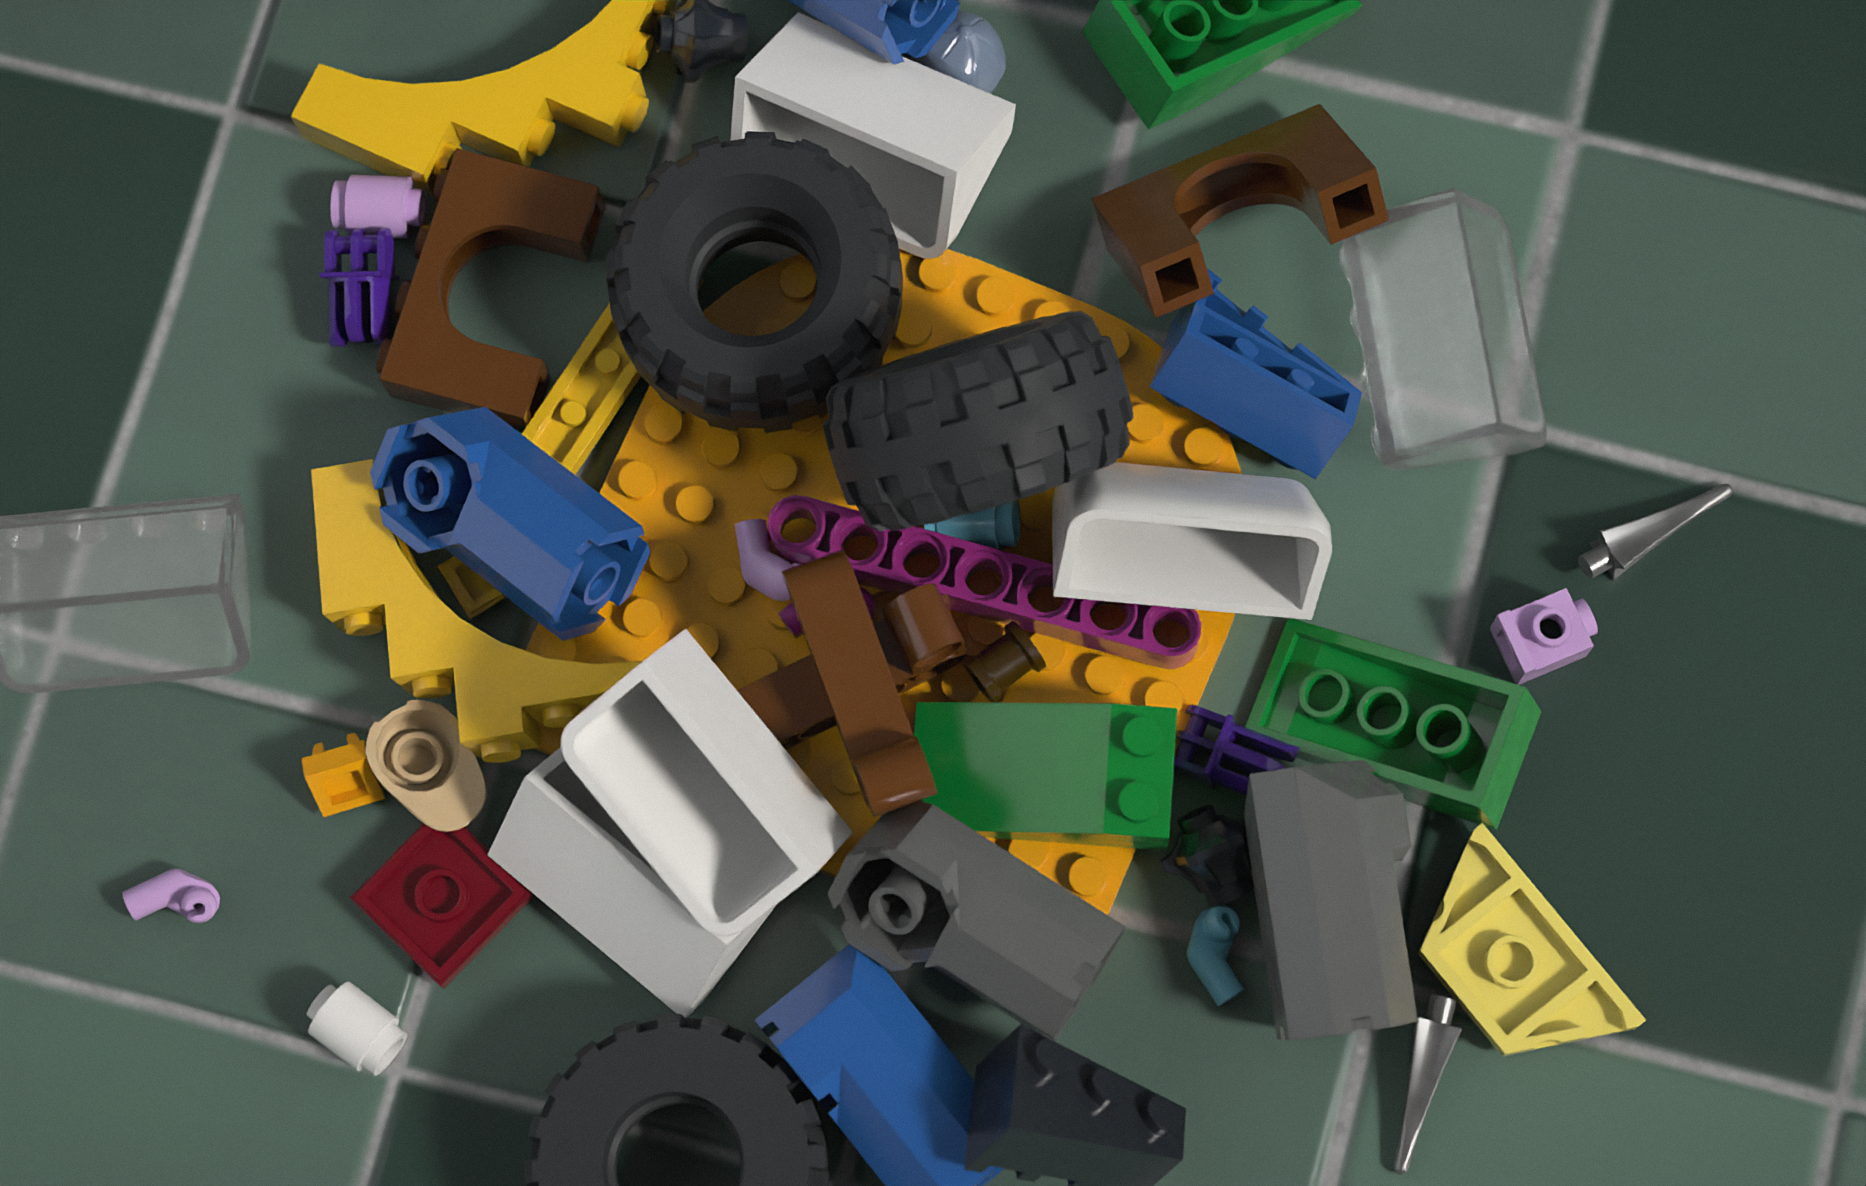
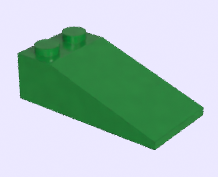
(1189, 51)
(1419, 722)
(1053, 770)

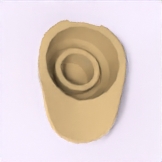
(426, 766)

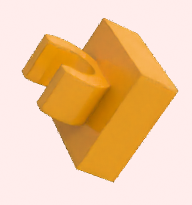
(341, 777)

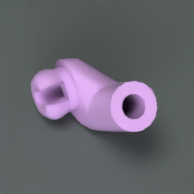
(758, 565)
(176, 890)

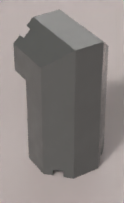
(1330, 897)
(974, 912)

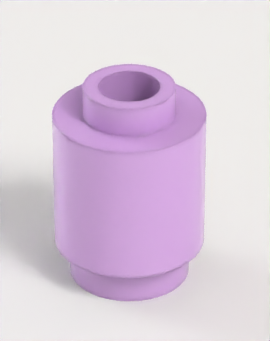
(377, 203)

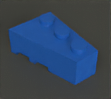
(1254, 384)

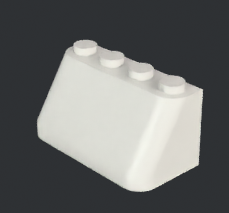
(902, 125)
(1190, 540)
(702, 787)
(598, 881)

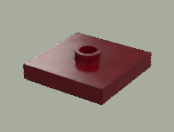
(441, 899)

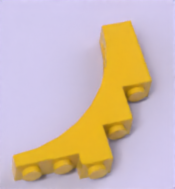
(503, 114)
(375, 581)

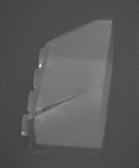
(1443, 334)
(124, 594)

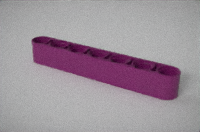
(961, 559)

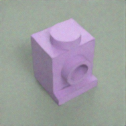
(1528, 650)

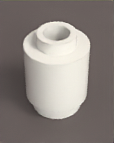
(355, 1028)

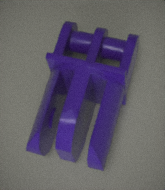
(360, 298)
(1226, 752)

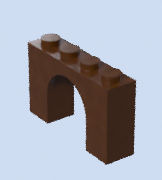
(1291, 162)
(478, 209)

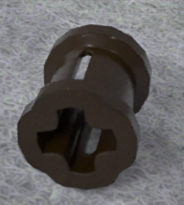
(1003, 662)

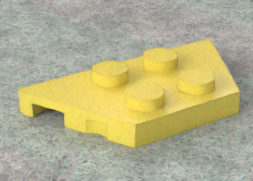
(1517, 959)

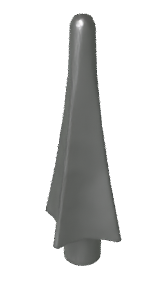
(1628, 542)
(1430, 1050)

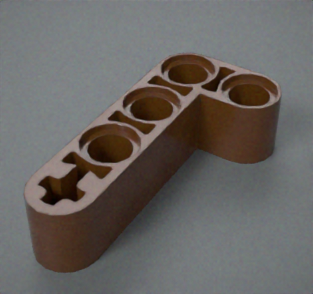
(917, 644)
(858, 683)

